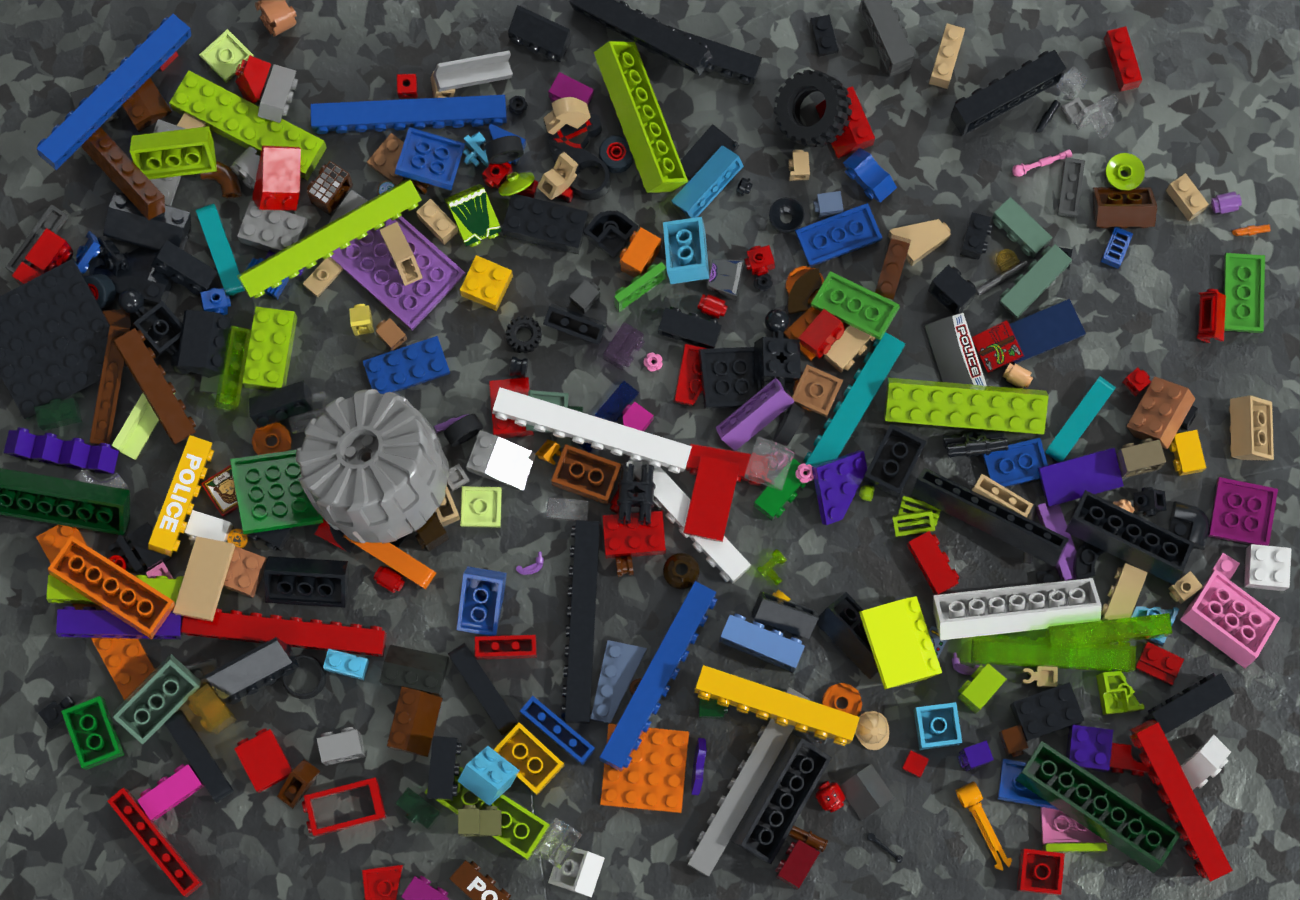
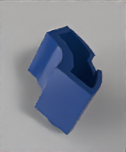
(869, 175)

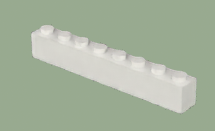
(676, 505)

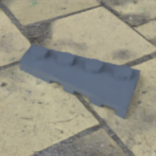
(616, 673)

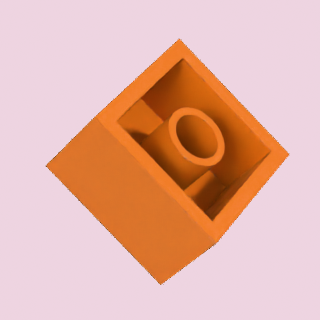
(640, 253)

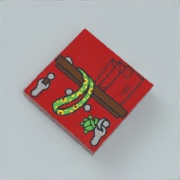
(997, 346)

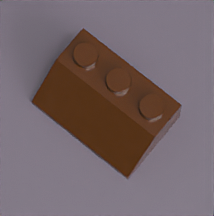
(146, 106)
(1124, 208)
(414, 722)

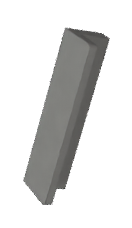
(473, 71)

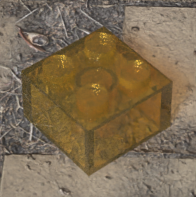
(212, 710)

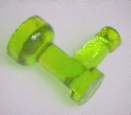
(766, 569)

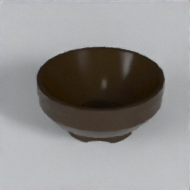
(681, 581)

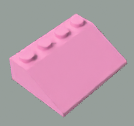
(1230, 619)

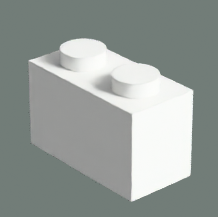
(207, 527)

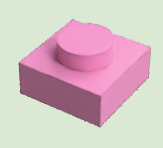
(1226, 566)
(159, 570)

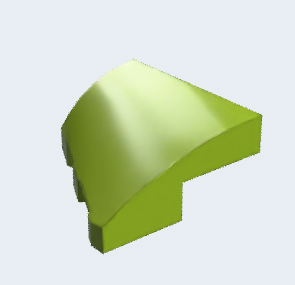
(1116, 694)

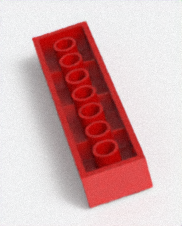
(1181, 800)

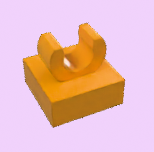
(548, 450)

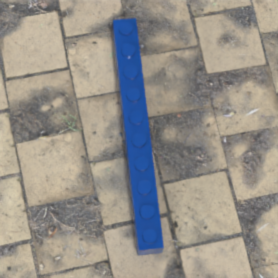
(114, 91)
(408, 113)
(657, 677)

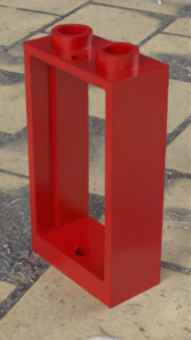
(376, 797)

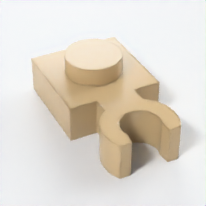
(1044, 676)

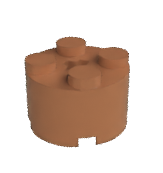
(276, 15)

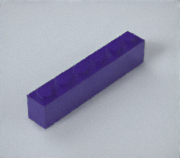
(102, 624)

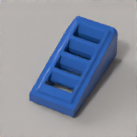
(1109, 260)

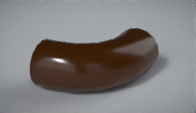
(227, 180)

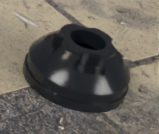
(789, 206)

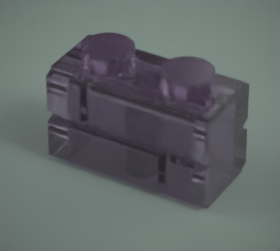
(623, 346)

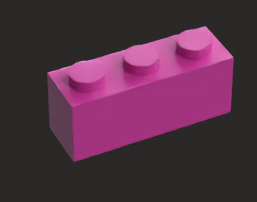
(170, 792)

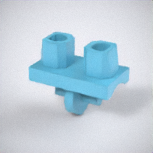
(474, 144)

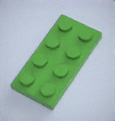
(1244, 292)
(855, 305)

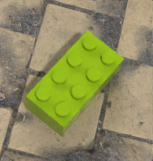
(269, 349)

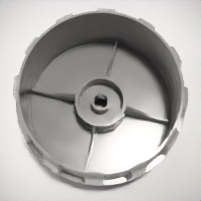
(373, 466)

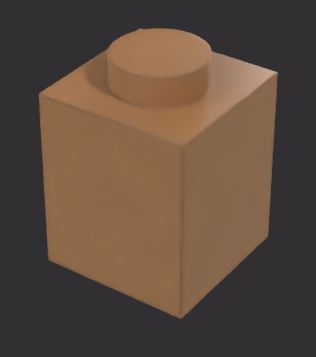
(390, 334)

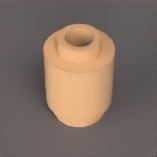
(1018, 376)

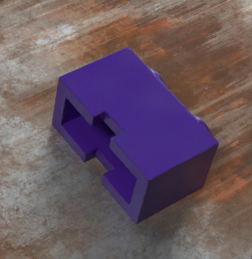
(975, 756)

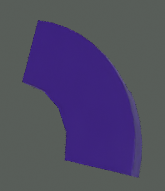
(698, 766)

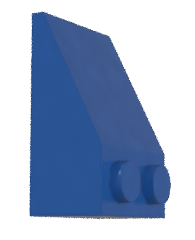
(481, 601)

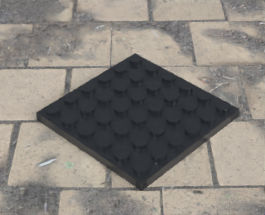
(51, 338)

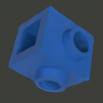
(215, 301)

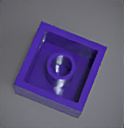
(1090, 747)

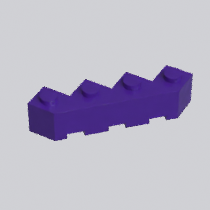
(55, 451)

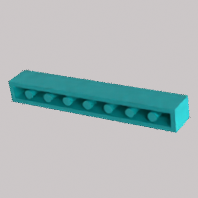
(856, 401)

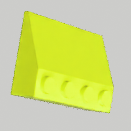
(900, 642)

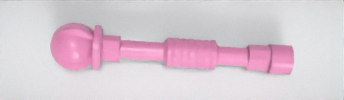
(1020, 170)

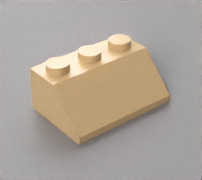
(1251, 428)

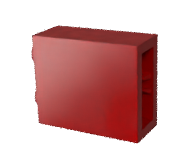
(263, 760)

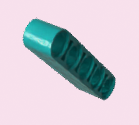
(220, 249)
(1080, 419)

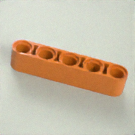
(399, 561)

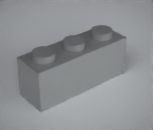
(278, 93)

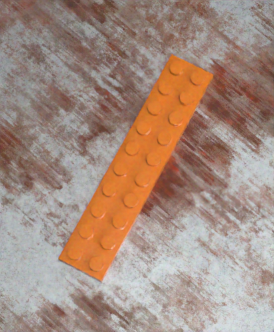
(123, 657)

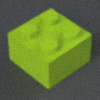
(981, 688)

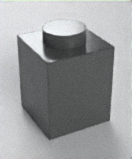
(585, 296)

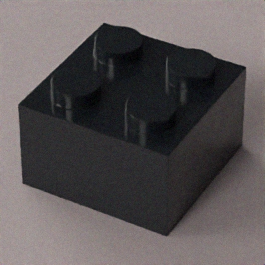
(952, 290)

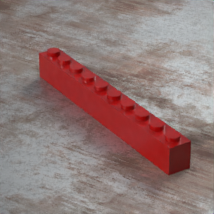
(293, 632)

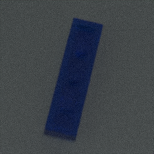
(614, 406)

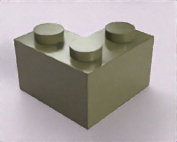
(479, 822)

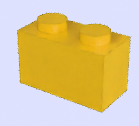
(1187, 453)

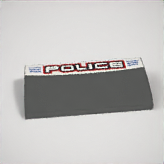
(955, 351)

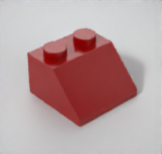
(251, 77)

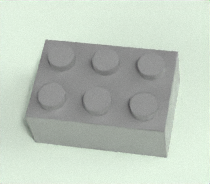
(271, 228)

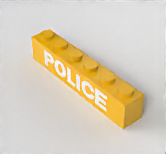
(180, 496)

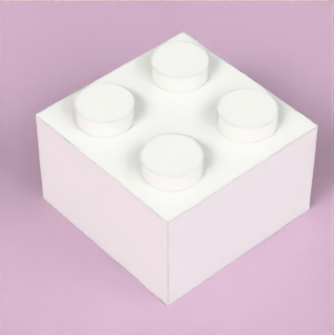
(1267, 567)

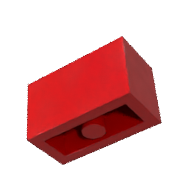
(822, 333)

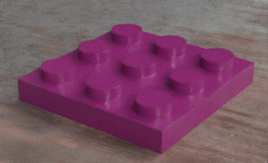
(1243, 512)

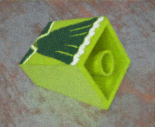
(473, 215)

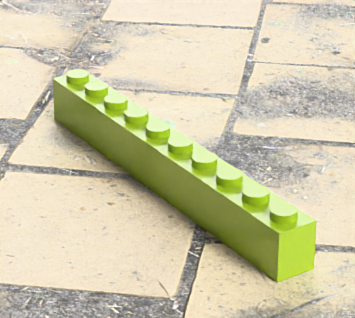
(329, 238)

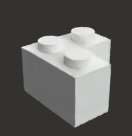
(1205, 762)

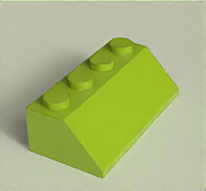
(174, 152)

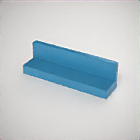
(708, 182)

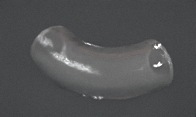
(112, 481)

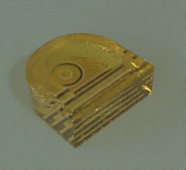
(1006, 259)

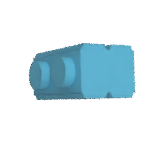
(346, 664)

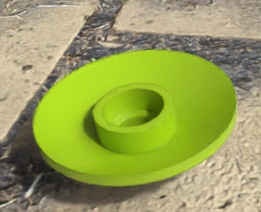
(1131, 165)
(516, 183)

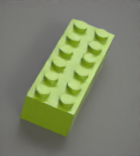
(520, 827)

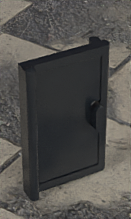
(705, 149)

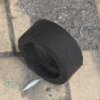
(504, 149)
(463, 430)

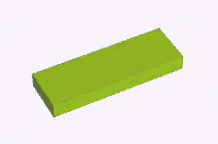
(1075, 847)

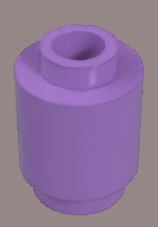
(1226, 203)

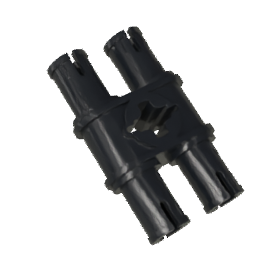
(975, 443)
(645, 491)

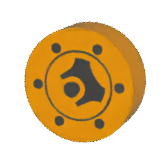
(237, 538)

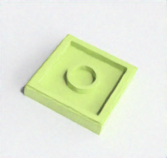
(225, 55)
(481, 506)

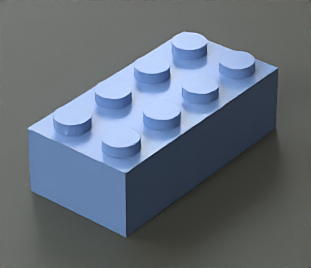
(762, 643)

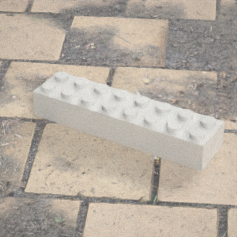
(1016, 608)

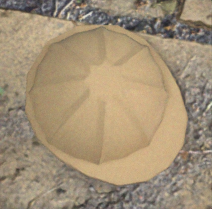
(872, 730)

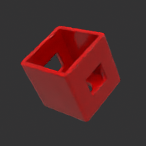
(411, 89)

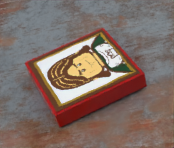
(222, 491)

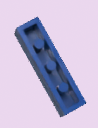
(557, 730)

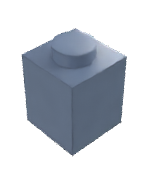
(828, 204)

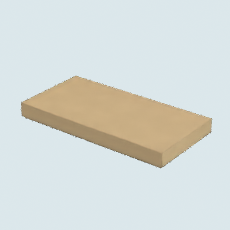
(204, 579)

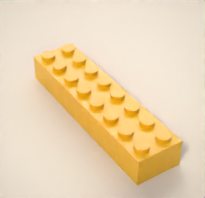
(776, 705)

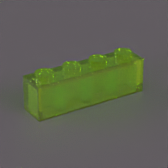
(233, 370)

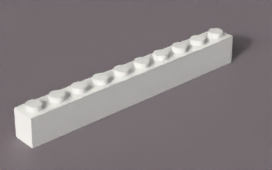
(592, 430)

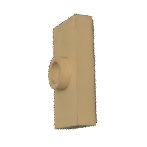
(323, 276)

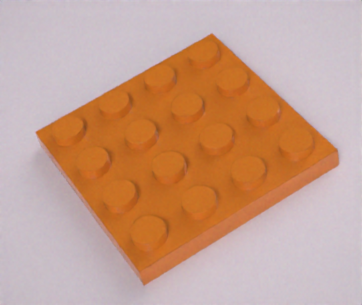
(654, 775)

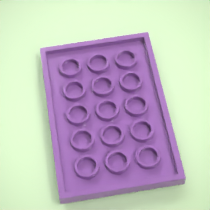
(374, 269)

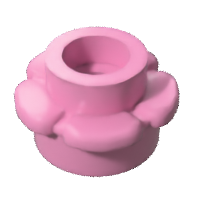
(653, 367)
(804, 478)

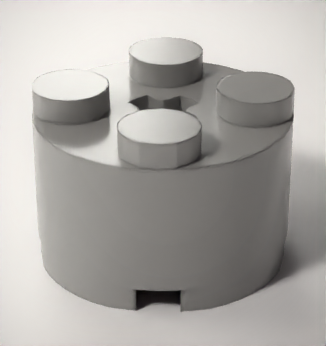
(247, 166)

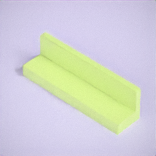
(136, 429)

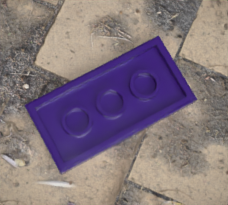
(1071, 477)

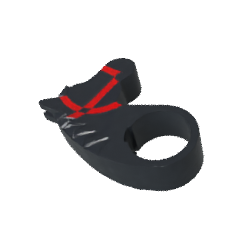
(573, 142)

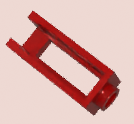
(1217, 305)

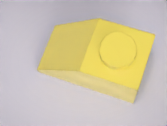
(361, 319)

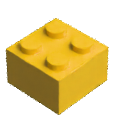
(486, 283)

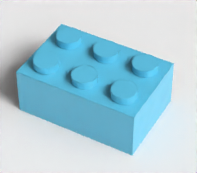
(686, 250)

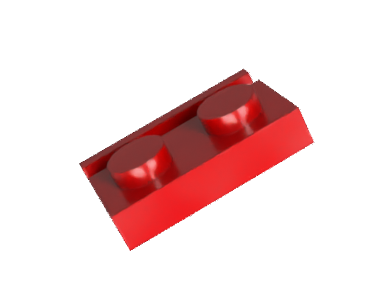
(1159, 663)

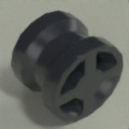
(518, 367)

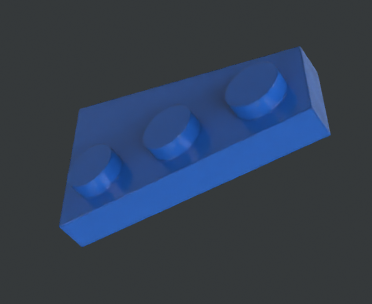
(86, 252)

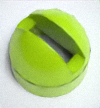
(866, 492)

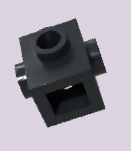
(1149, 501)

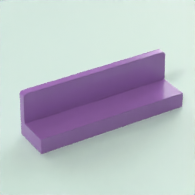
(754, 415)
(1053, 519)

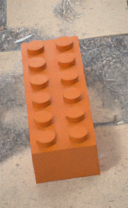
(111, 587)

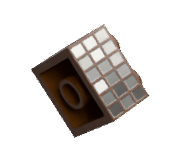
(329, 187)

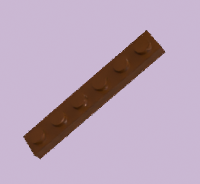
(108, 389)

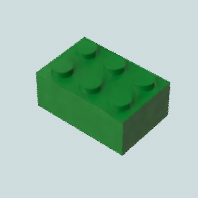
(92, 733)

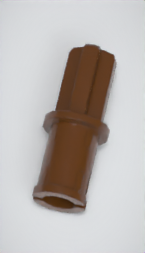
(808, 838)

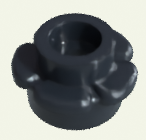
(517, 100)
(744, 186)
(763, 287)

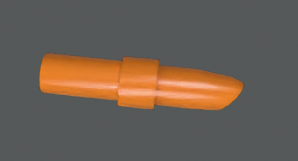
(1251, 230)

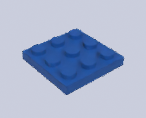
(429, 158)

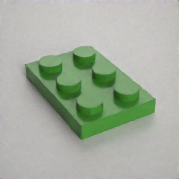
(639, 286)

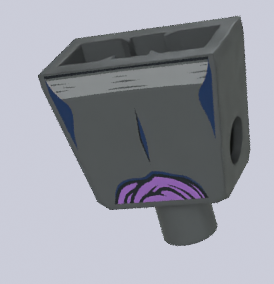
(725, 277)

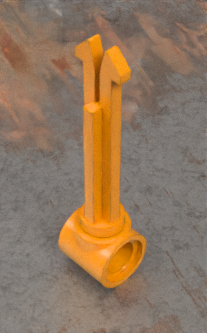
(970, 798)

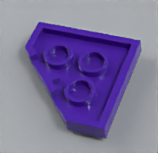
(837, 484)

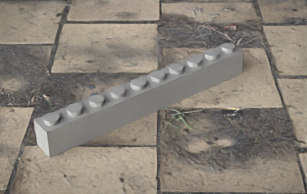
(740, 795)

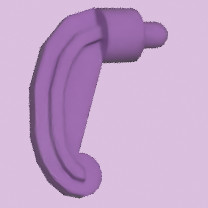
(532, 568)
(960, 668)

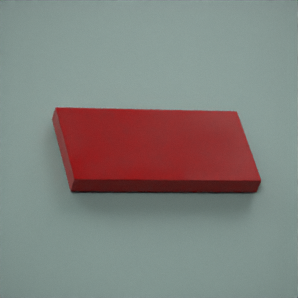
(711, 498)

